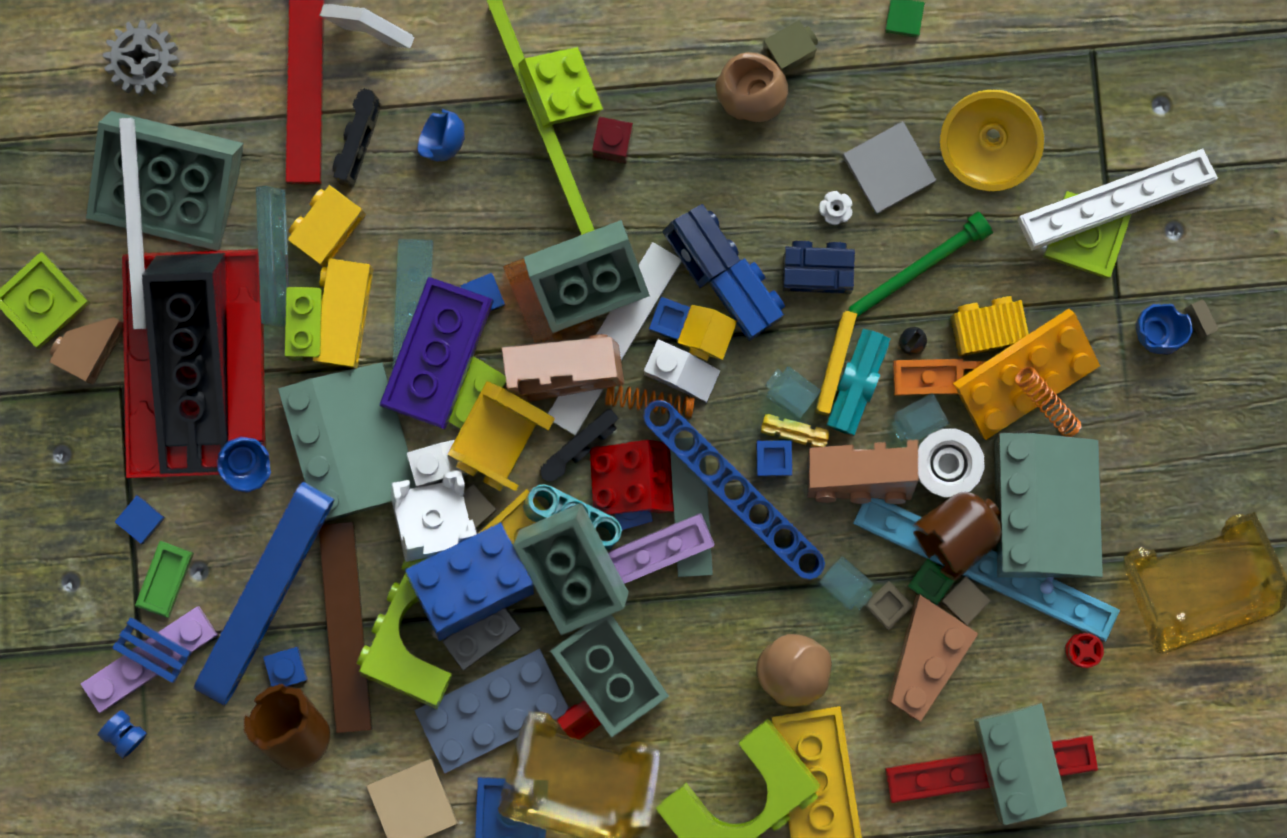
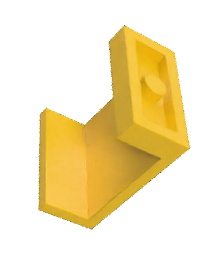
(496, 435)

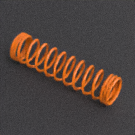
(610, 399)
(1065, 423)

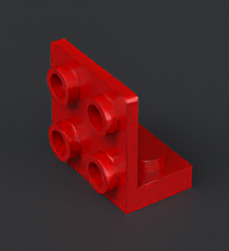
(632, 477)

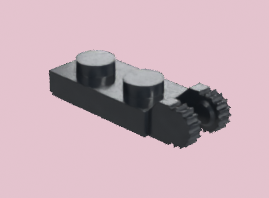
(357, 138)
(577, 446)

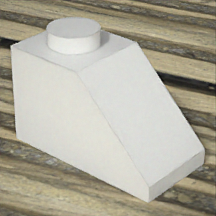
(681, 371)
(432, 463)

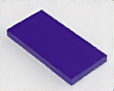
(436, 353)

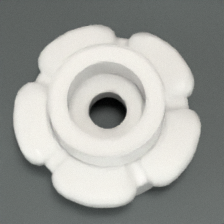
(835, 217)

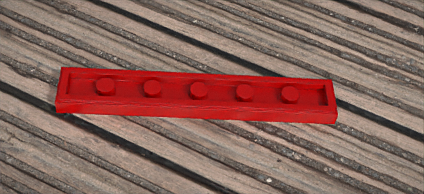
(305, 92)
(969, 772)

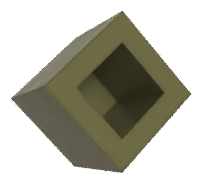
(791, 46)

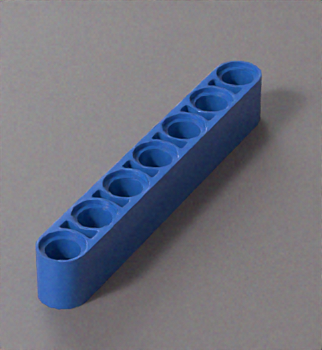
(749, 497)
(264, 593)

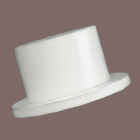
(950, 462)

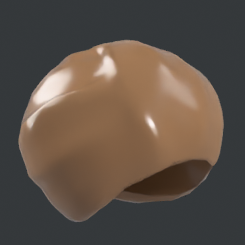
(752, 87)
(794, 670)

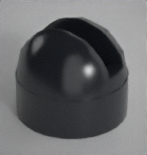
(907, 335)

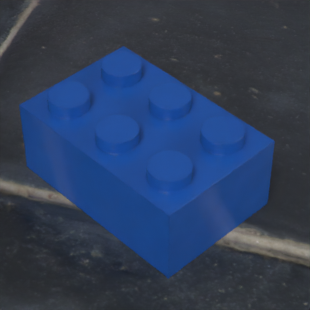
(470, 581)

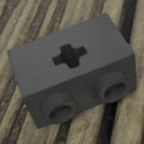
(481, 637)

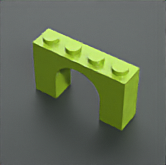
(389, 660)
(787, 783)

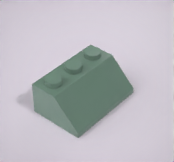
(1020, 764)

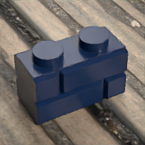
(701, 245)
(818, 268)

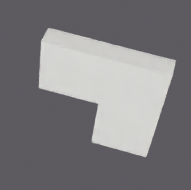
(365, 21)

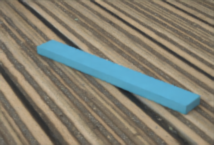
(1062, 604)

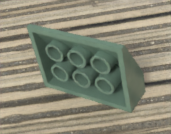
(182, 175)
(347, 439)
(1048, 506)

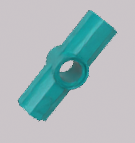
(858, 382)

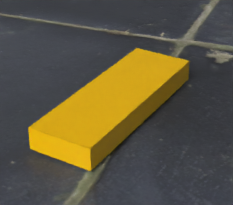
(835, 363)

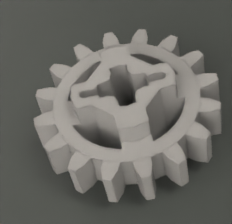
(140, 44)

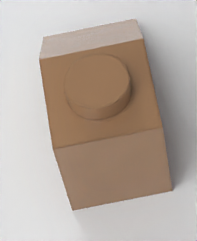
(86, 348)

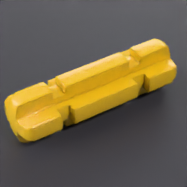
(794, 431)

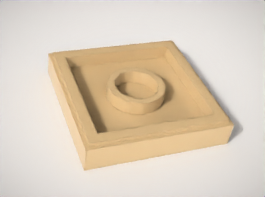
(412, 802)

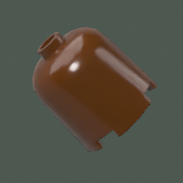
(959, 532)
(287, 728)

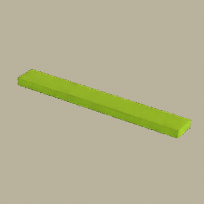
(547, 133)

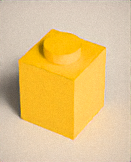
(706, 333)

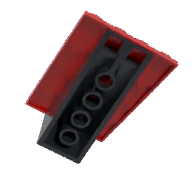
(180, 360)

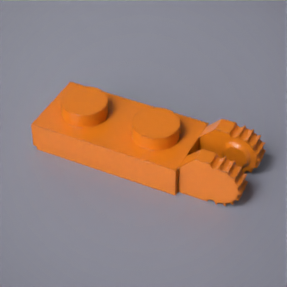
(929, 376)

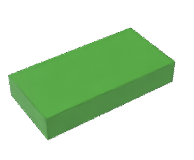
(164, 579)

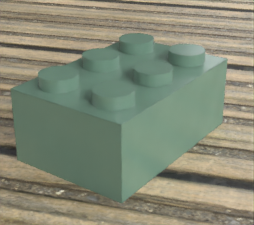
(586, 276)
(571, 569)
(609, 674)

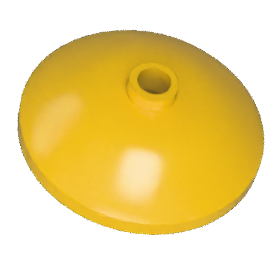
(986, 161)

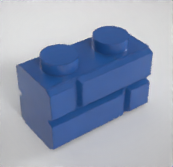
(747, 298)

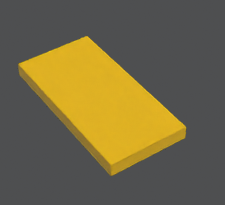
(822, 747)

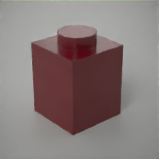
(612, 140)

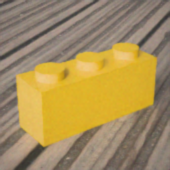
(343, 312)

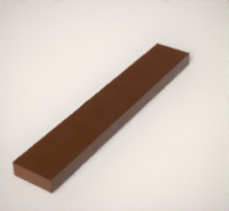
(344, 626)

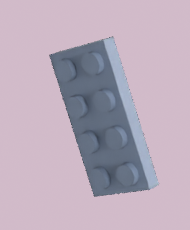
(490, 710)

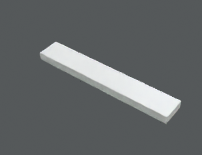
(1117, 199)
(133, 219)
(623, 326)

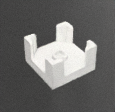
(431, 516)

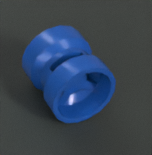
(122, 734)

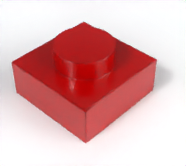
(579, 720)

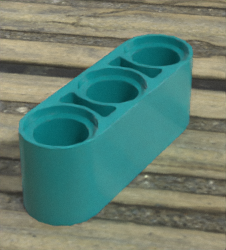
(561, 501)

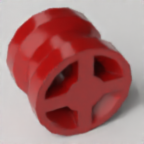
(1089, 654)

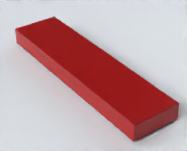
(245, 371)

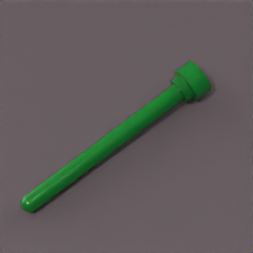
(974, 229)

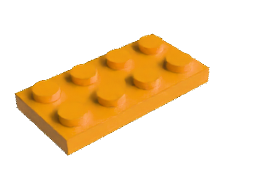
(1054, 350)

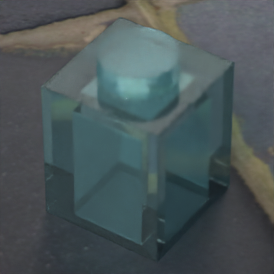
(791, 392)
(919, 419)
(847, 584)

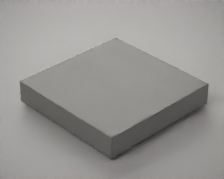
(889, 167)

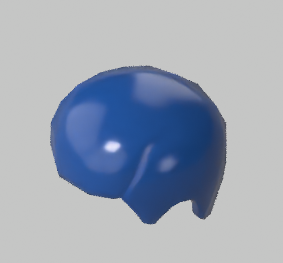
(441, 136)
(1163, 329)
(244, 464)

